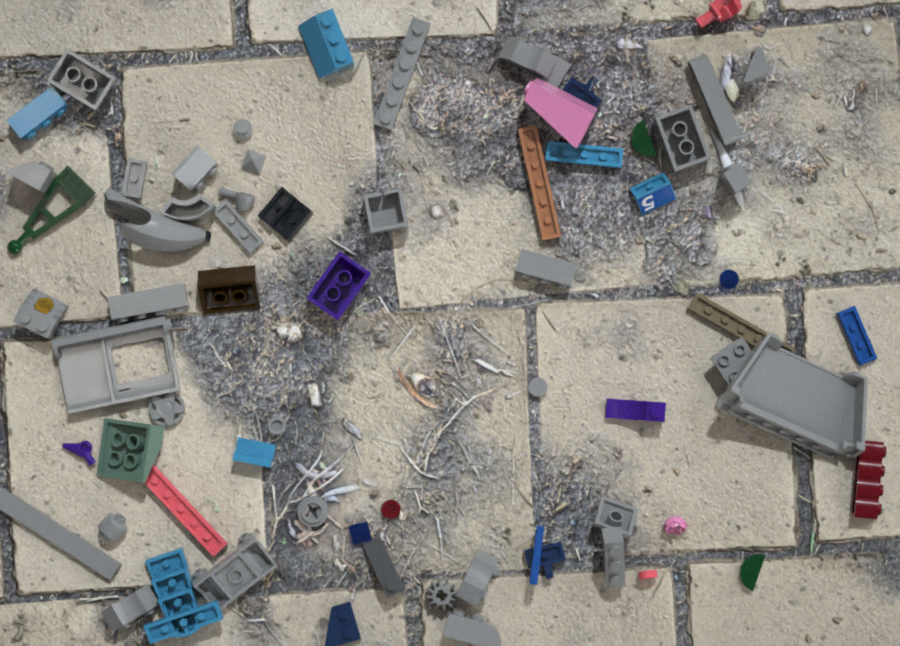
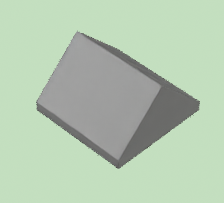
(756, 68)
(615, 514)

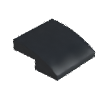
(285, 214)

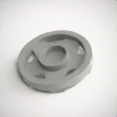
(166, 409)

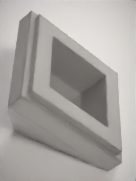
(253, 161)

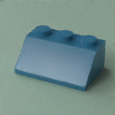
(326, 43)

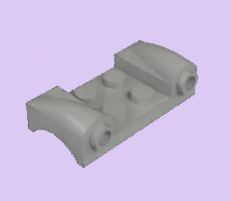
(235, 572)

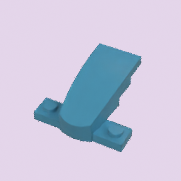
(177, 598)

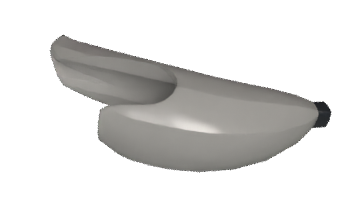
(153, 229)

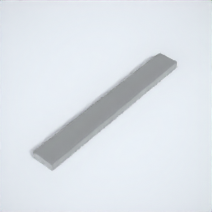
(58, 534)

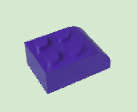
(339, 286)

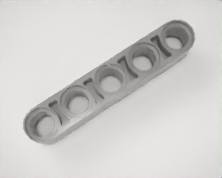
(714, 100)

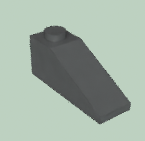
(383, 567)

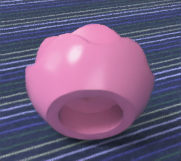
(675, 525)

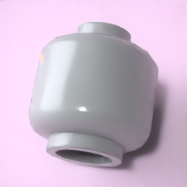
(112, 527)

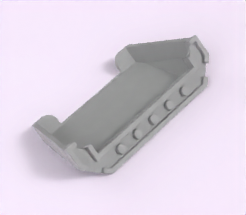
(800, 400)

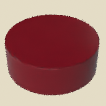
(390, 509)

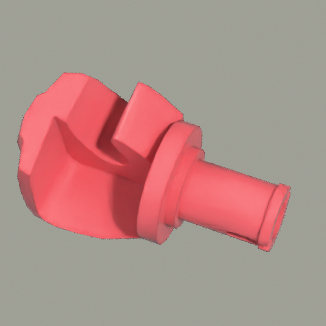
(720, 11)

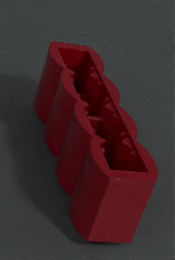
(868, 481)

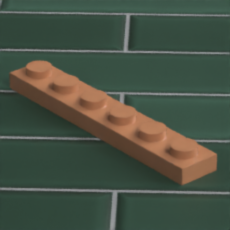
(539, 183)

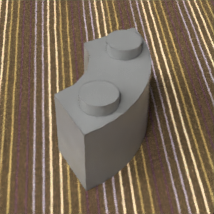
(528, 57)
(188, 210)
(477, 577)
(129, 608)

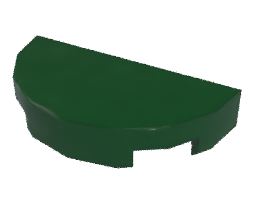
(641, 140)
(750, 570)

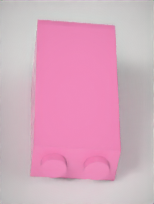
(560, 109)

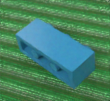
(38, 114)

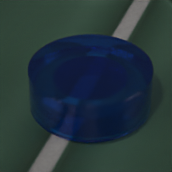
(728, 279)

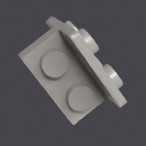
(731, 359)

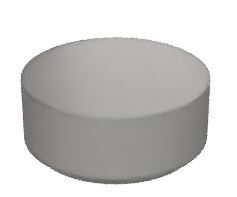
(537, 387)
(277, 425)

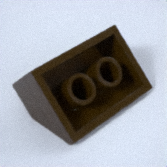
(228, 289)

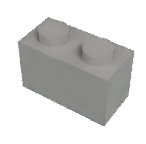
(734, 179)

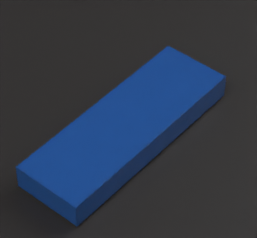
(856, 335)
(536, 555)

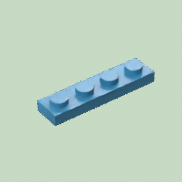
(584, 154)

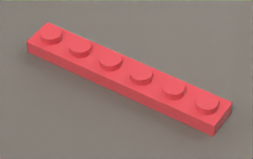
(185, 511)

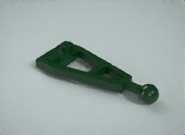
(74, 186)

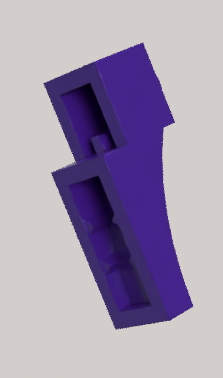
(635, 410)

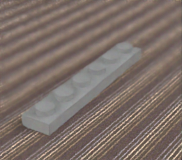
(402, 73)

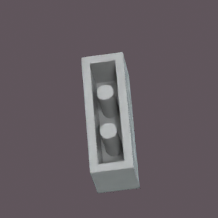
(545, 269)
(613, 557)

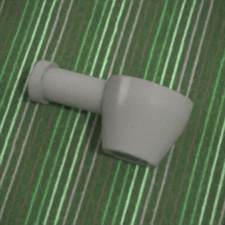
(243, 200)

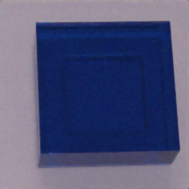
(360, 532)

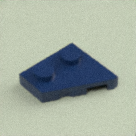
(342, 625)

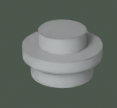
(242, 128)

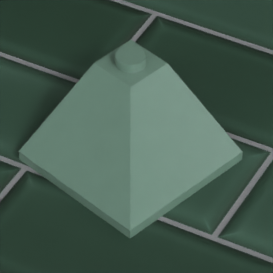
(128, 449)

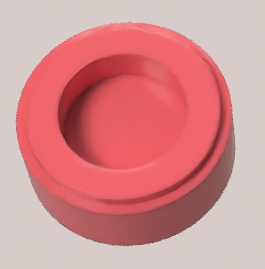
(647, 574)

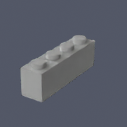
(148, 301)

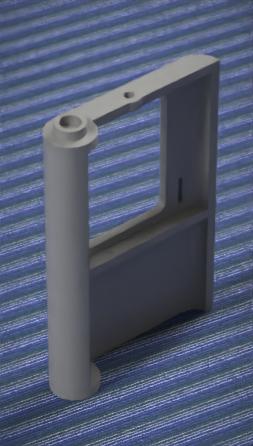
(89, 367)

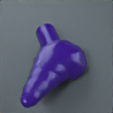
(81, 450)

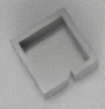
(386, 212)

